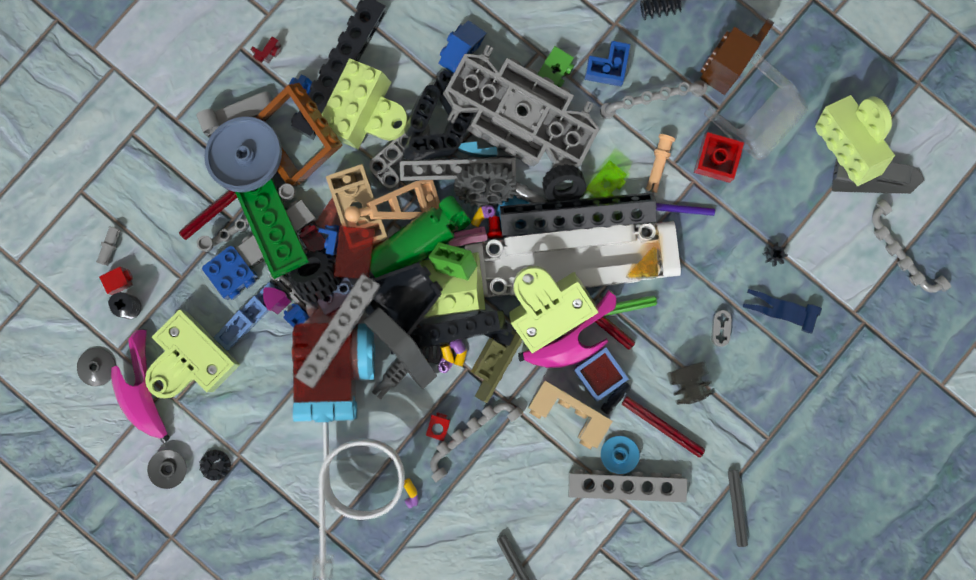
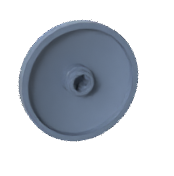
(243, 154)

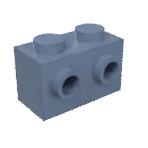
(336, 299)

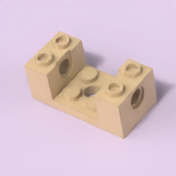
(350, 187)
(593, 429)

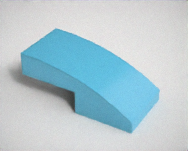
(471, 149)

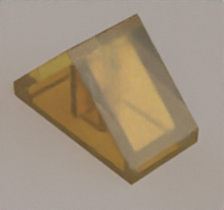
(647, 266)

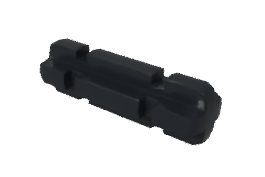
(615, 398)

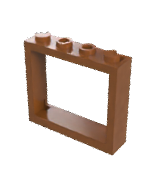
(317, 122)

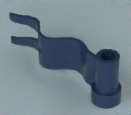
(787, 311)

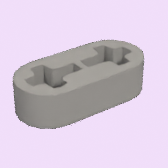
(726, 329)

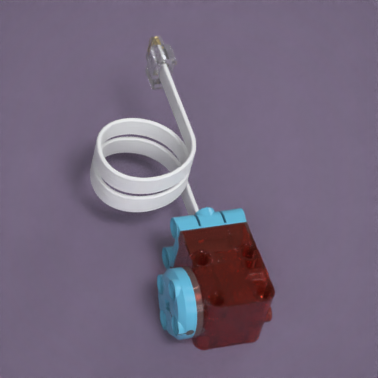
(336, 401)

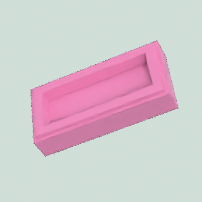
(469, 236)

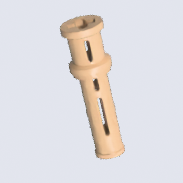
(661, 153)

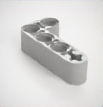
(250, 107)
(389, 164)

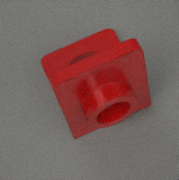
(441, 419)

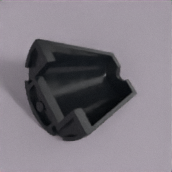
(405, 296)

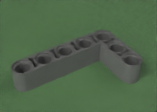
(402, 347)

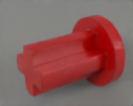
(494, 228)

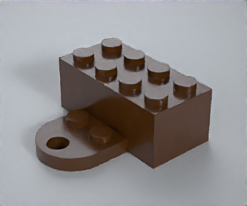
(732, 57)

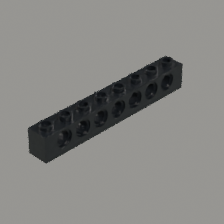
(364, 7)
(586, 207)

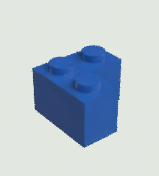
(463, 41)
(609, 70)

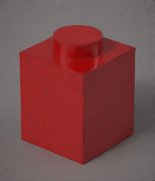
(116, 280)

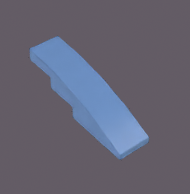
(243, 320)

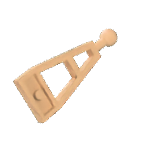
(426, 197)

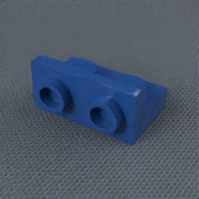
(331, 242)

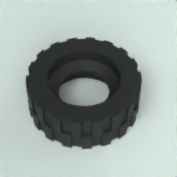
(564, 173)

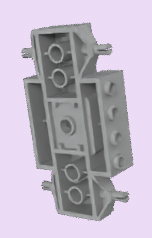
(495, 99)

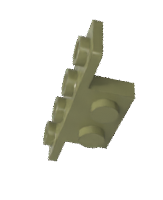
(492, 365)

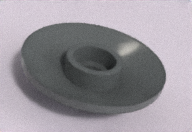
(104, 363)
(157, 469)

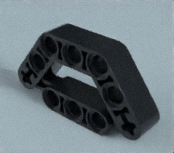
(419, 146)

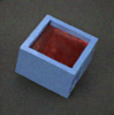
(600, 374)

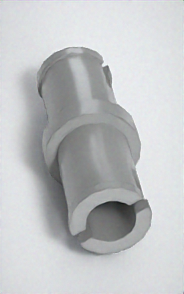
(108, 246)

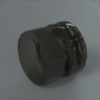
(691, 383)

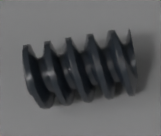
(659, 6)
(124, 305)

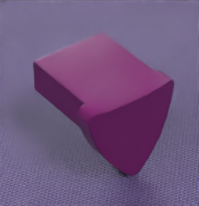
(275, 299)

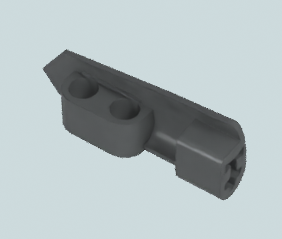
(895, 179)

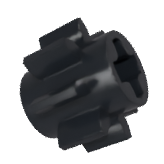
(781, 254)

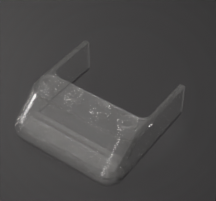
(772, 120)

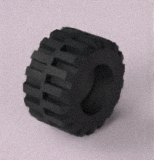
(315, 278)

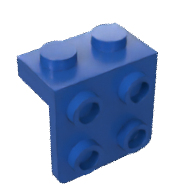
(229, 273)

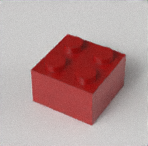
(718, 157)

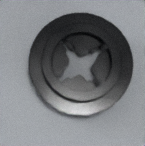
(224, 465)

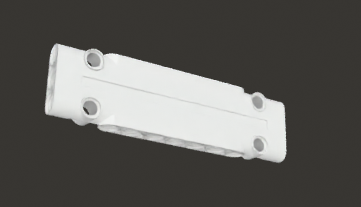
(596, 255)

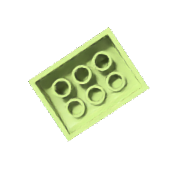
(457, 294)

